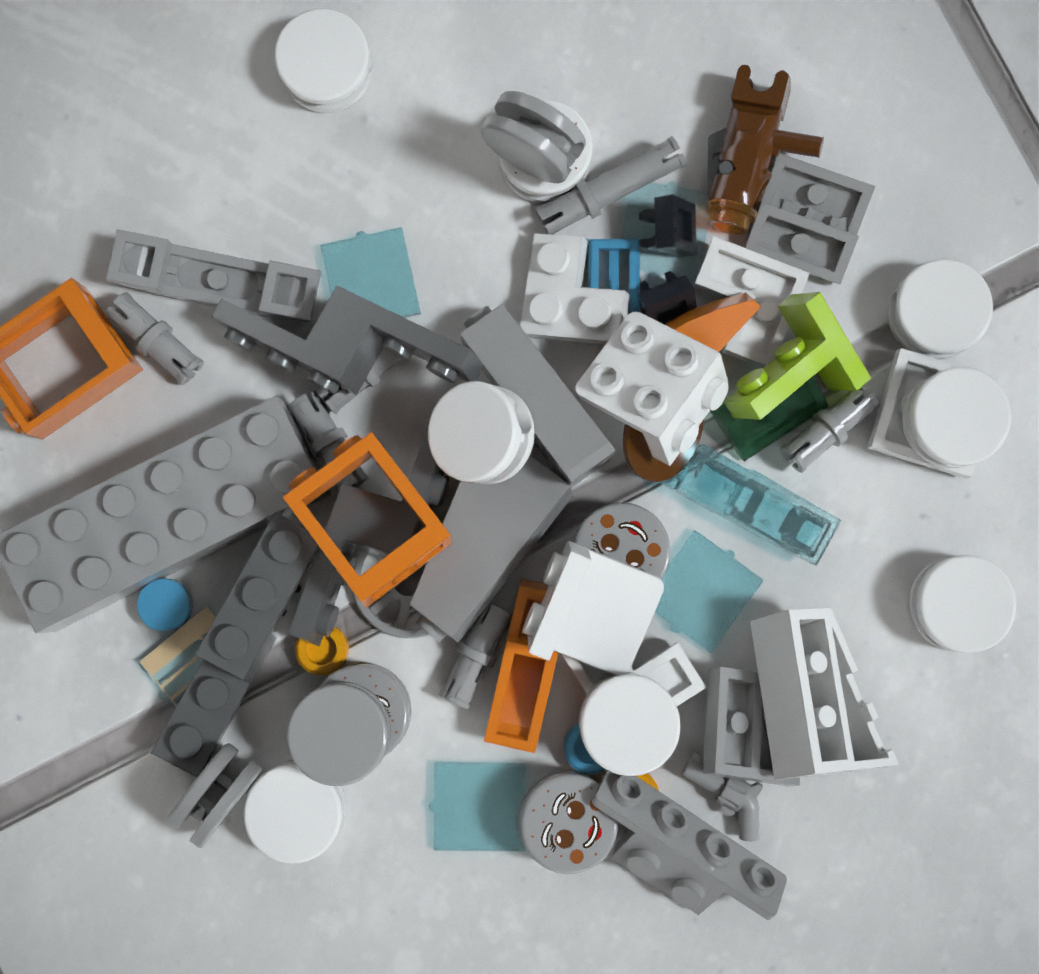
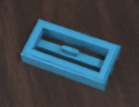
(614, 247)

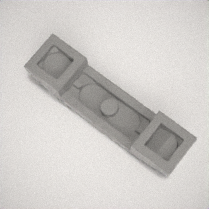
(207, 277)

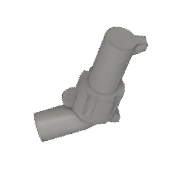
(733, 795)

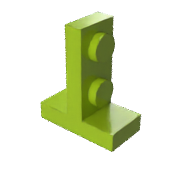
(817, 348)

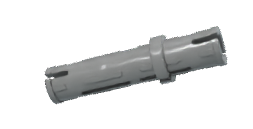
(611, 186)

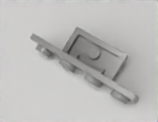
(684, 852)

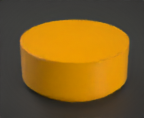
(326, 658)

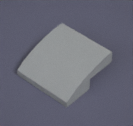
(809, 218)

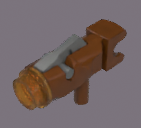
(744, 149)

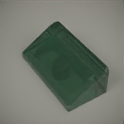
(752, 435)

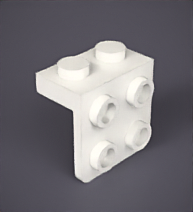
(656, 383)
(593, 609)

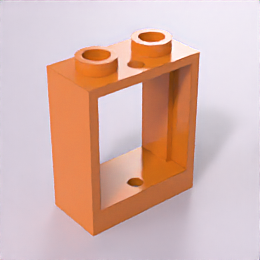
(37, 319)
(401, 561)

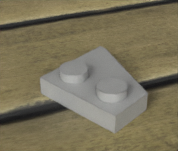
(737, 729)

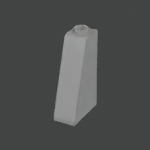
(561, 425)
(490, 537)

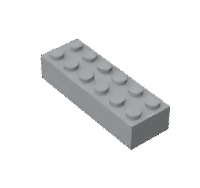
(155, 517)

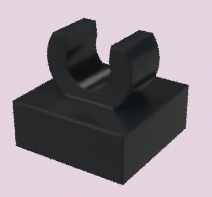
(673, 226)
(667, 299)

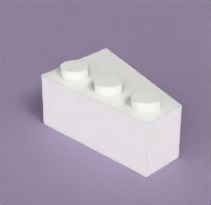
(812, 699)

